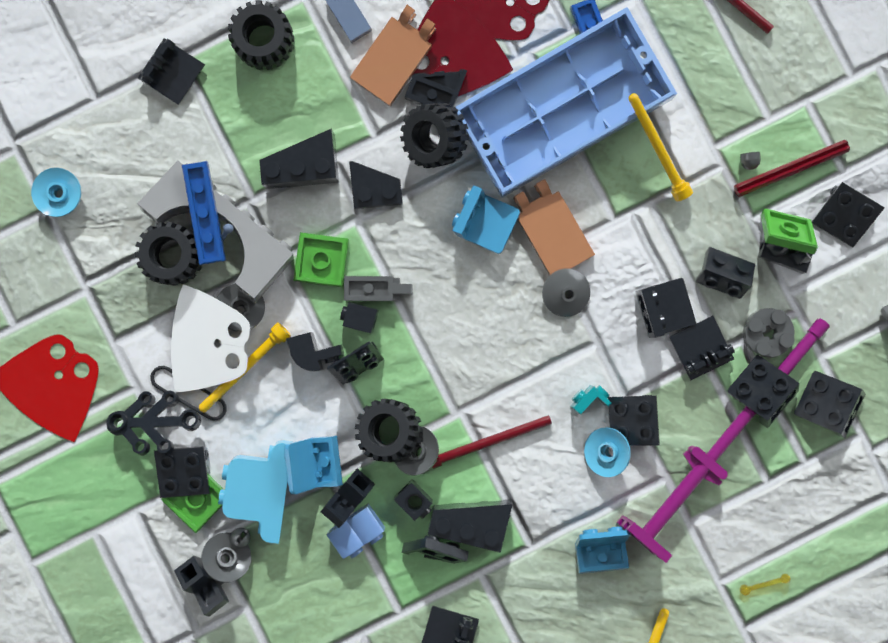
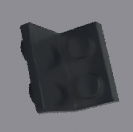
(665, 307)
(764, 389)
(830, 403)

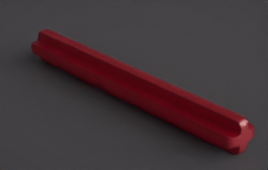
(791, 168)

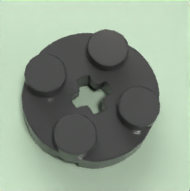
(781, 339)

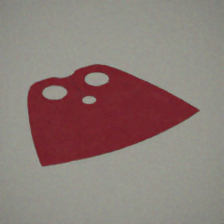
(497, 15)
(465, 44)

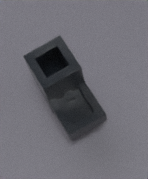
(306, 353)
(347, 498)
(197, 582)

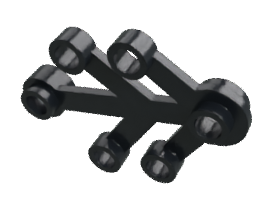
(150, 421)

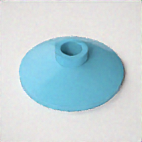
(45, 191)
(598, 455)

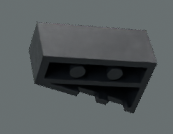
(302, 163)
(472, 524)

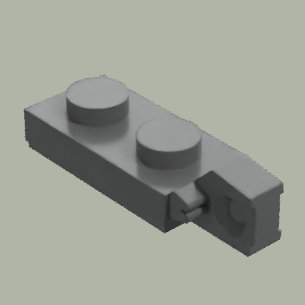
(374, 288)

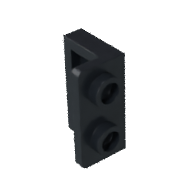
(726, 273)

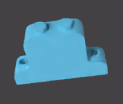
(257, 490)

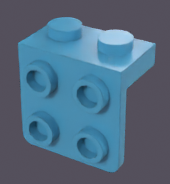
(485, 220)
(313, 464)
(602, 550)

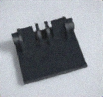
(171, 71)
(847, 214)
(702, 348)
(355, 363)
(635, 418)
(182, 472)
(449, 627)

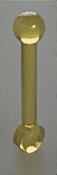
(745, 590)

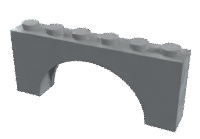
(264, 255)

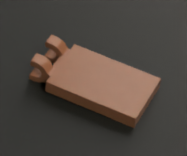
(394, 57)
(552, 229)

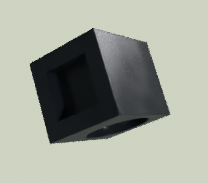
(359, 317)
(414, 489)

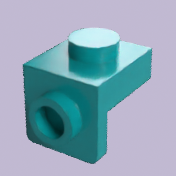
(583, 399)

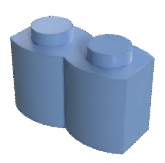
(356, 531)

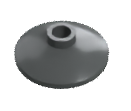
(555, 288)
(253, 311)
(421, 464)
(238, 558)

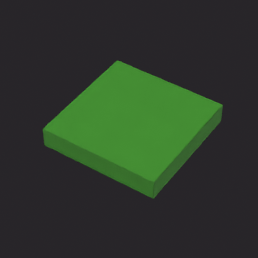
(788, 231)
(321, 259)
(196, 509)

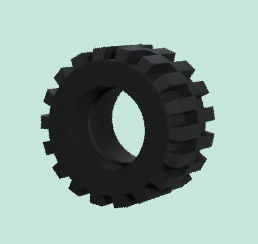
(256, 16)
(417, 135)
(150, 248)
(369, 430)

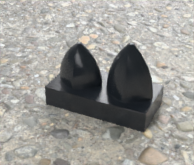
(785, 257)

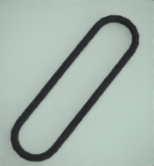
(184, 402)

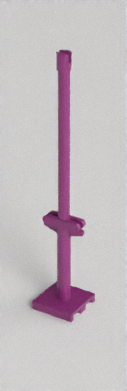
(704, 464)

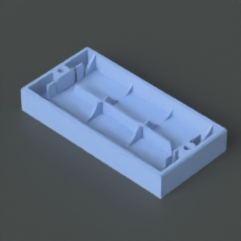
(564, 102)

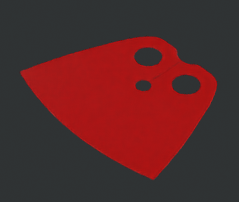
(49, 401)

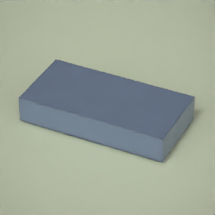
(349, 18)

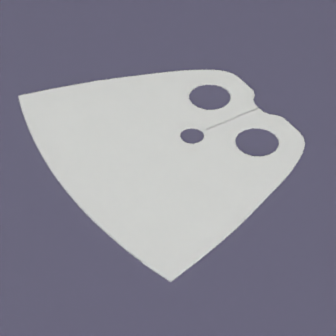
(196, 326)

